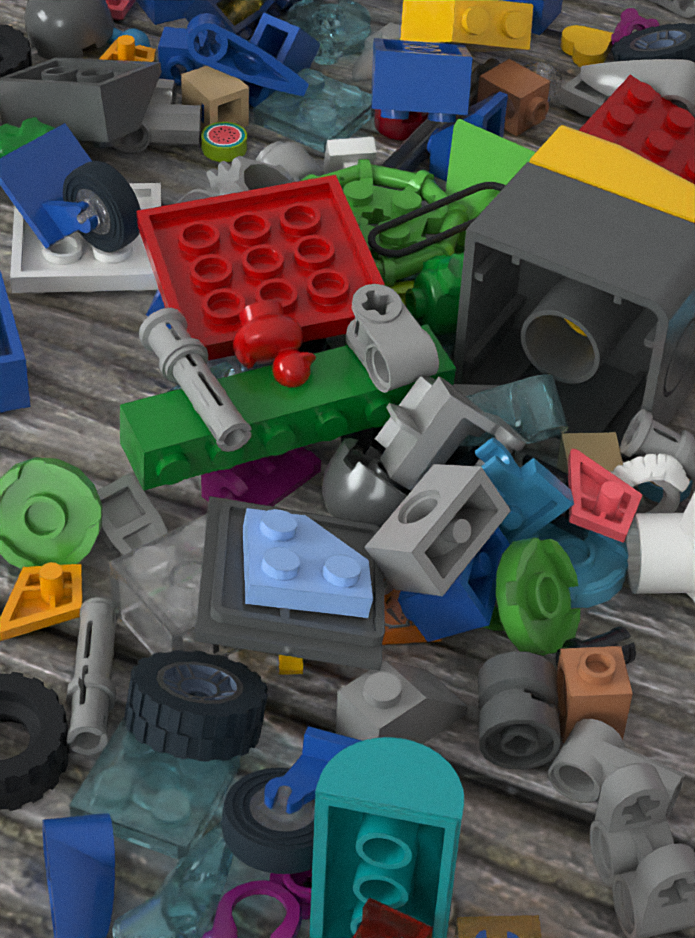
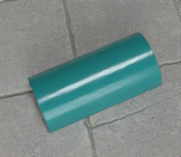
(385, 833)

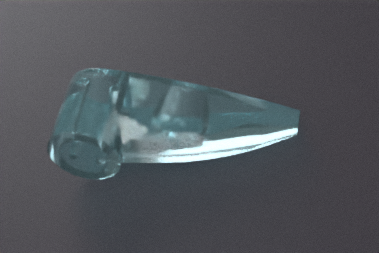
(526, 405)
(185, 897)

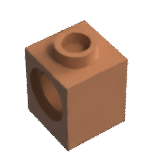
(526, 94)
(593, 686)

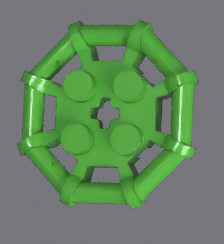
(379, 205)

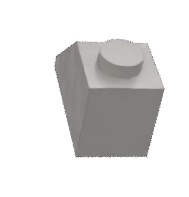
(397, 704)

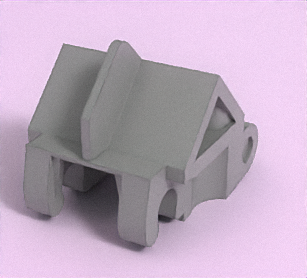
(431, 427)

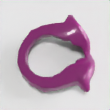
(224, 923)

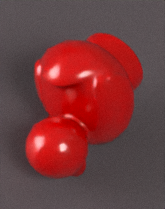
(272, 337)

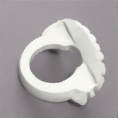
(660, 469)

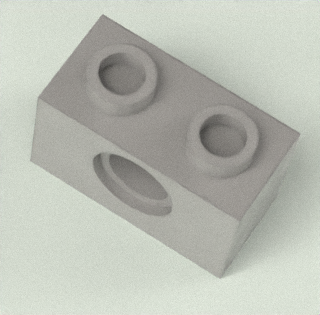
(438, 529)

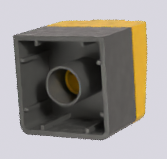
(584, 280)

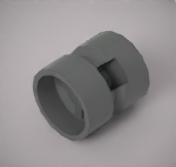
(518, 710)

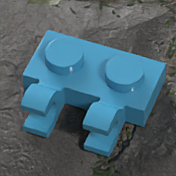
(529, 491)

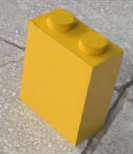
(475, 23)

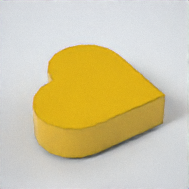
(586, 44)

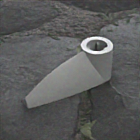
(669, 77)

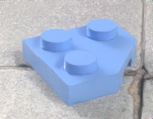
(302, 566)

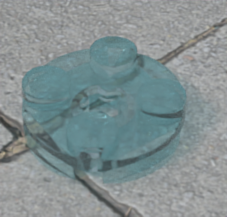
(338, 27)

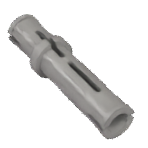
(91, 691)

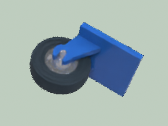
(68, 192)
(272, 809)

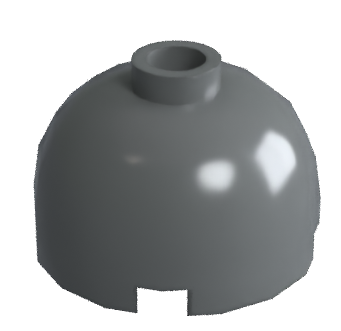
(67, 26)
(359, 486)

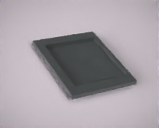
(317, 636)

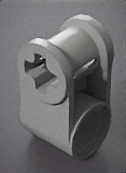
(389, 339)

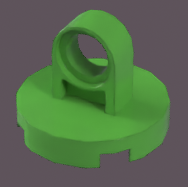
(47, 513)
(535, 596)

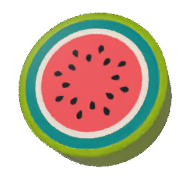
(223, 141)

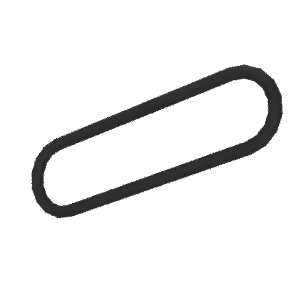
(421, 211)

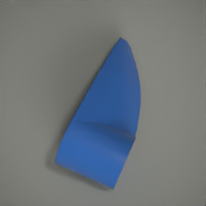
(240, 57)
(80, 874)

